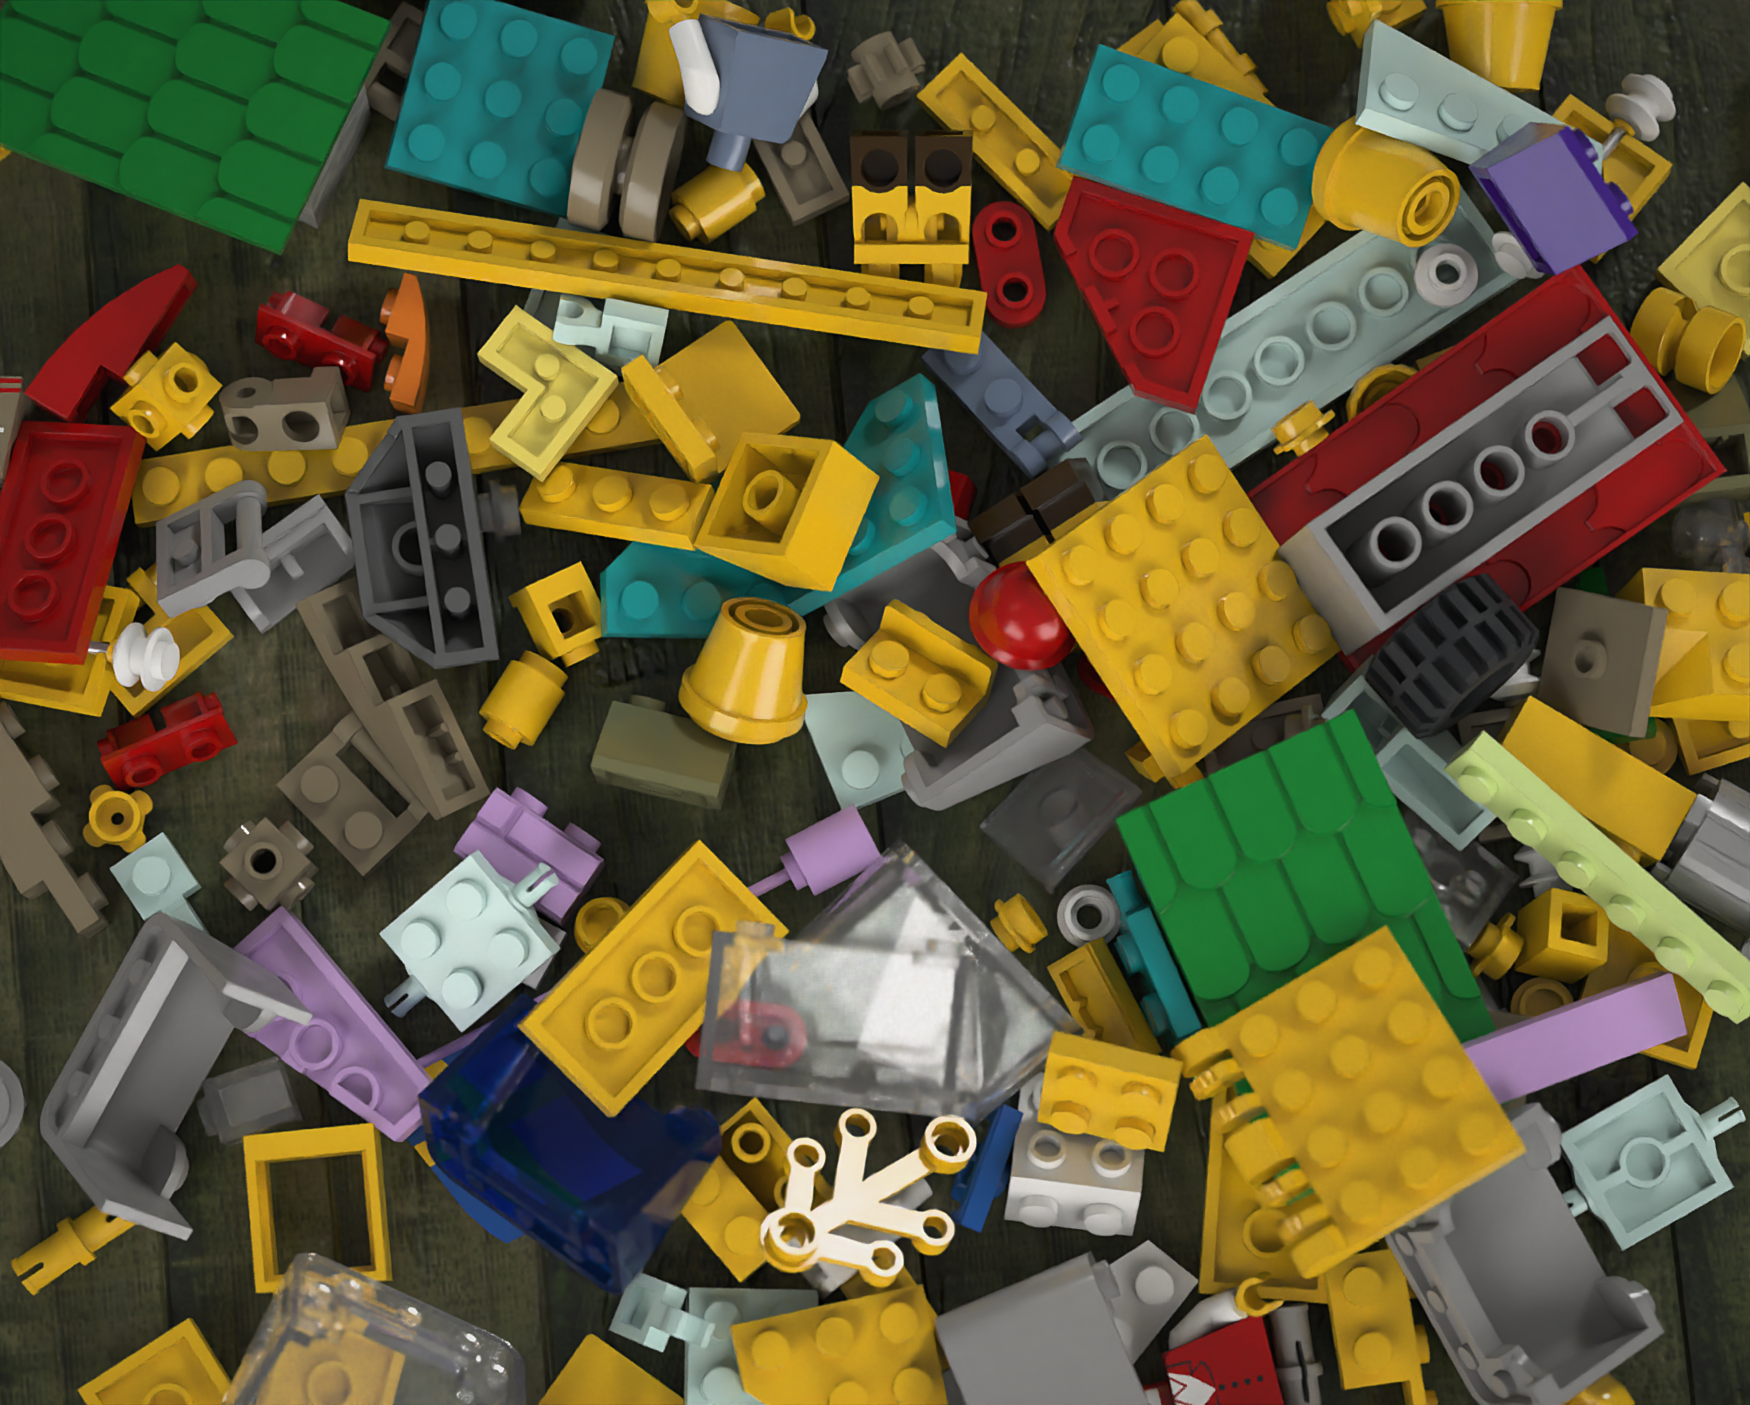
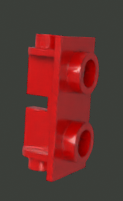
(293, 331)
(140, 755)

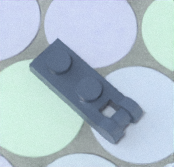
(1003, 404)

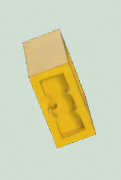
(311, 1144)

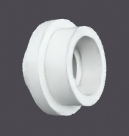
(1444, 294)
(1088, 896)

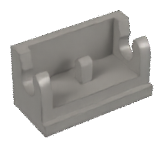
(305, 556)

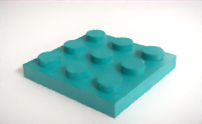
(497, 102)

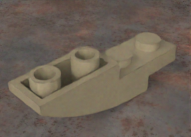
(34, 850)

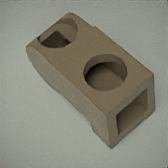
(287, 412)

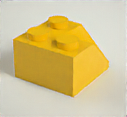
(788, 509)
(1704, 643)

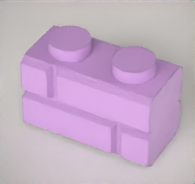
(517, 839)

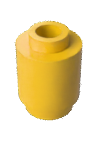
(715, 202)
(523, 700)

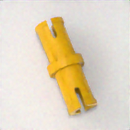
(70, 1245)

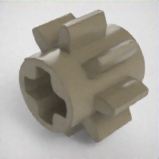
(885, 70)

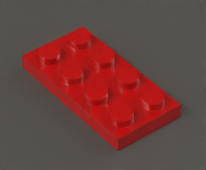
(60, 534)

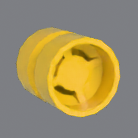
(1695, 343)

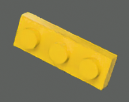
(1003, 138)
(618, 505)

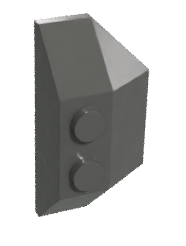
(423, 542)

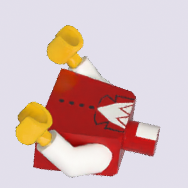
(1220, 1353)

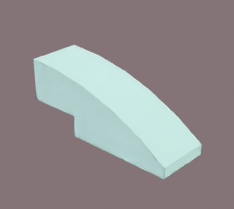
(1412, 764)

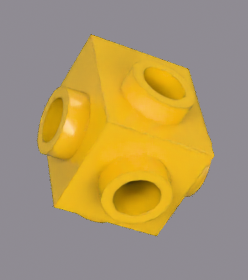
(167, 395)

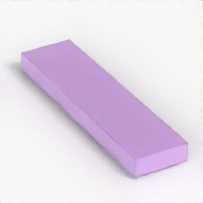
(1578, 1037)

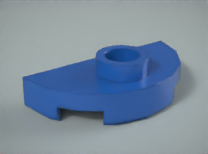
(986, 1170)

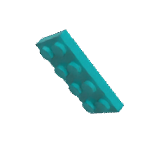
(1193, 146)

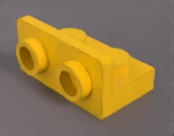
(922, 674)

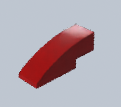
(110, 345)

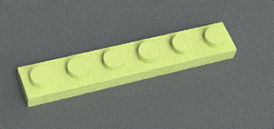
(1604, 873)

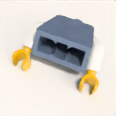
(743, 75)

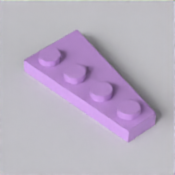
(346, 1041)

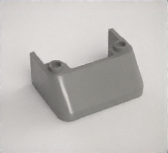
(145, 1062)

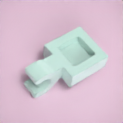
(618, 332)
(159, 881)
(652, 1313)

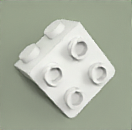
(1070, 1177)

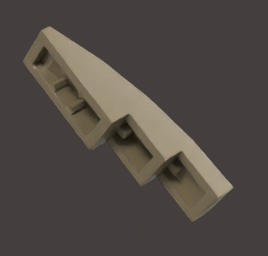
(395, 707)

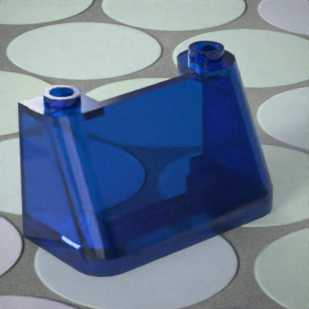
(554, 1162)

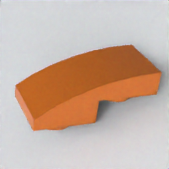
(409, 329)

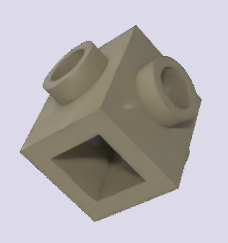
(286, 882)

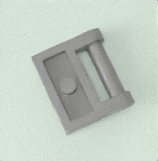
(192, 548)

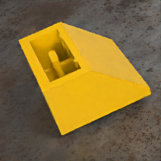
(745, 1189)

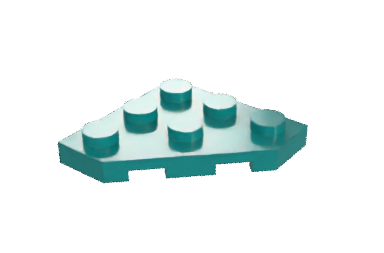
(913, 499)
(673, 591)

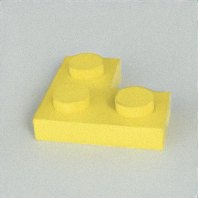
(559, 387)

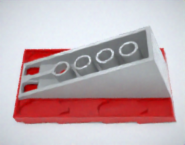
(1495, 459)

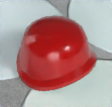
(1018, 621)

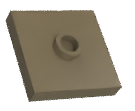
(1602, 660)

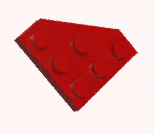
(1153, 284)

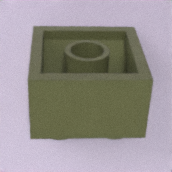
(662, 755)

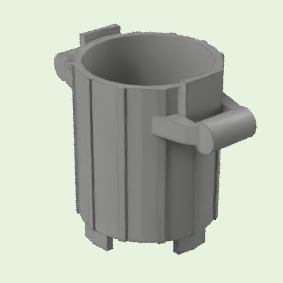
(1712, 856)

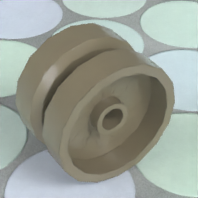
(617, 163)

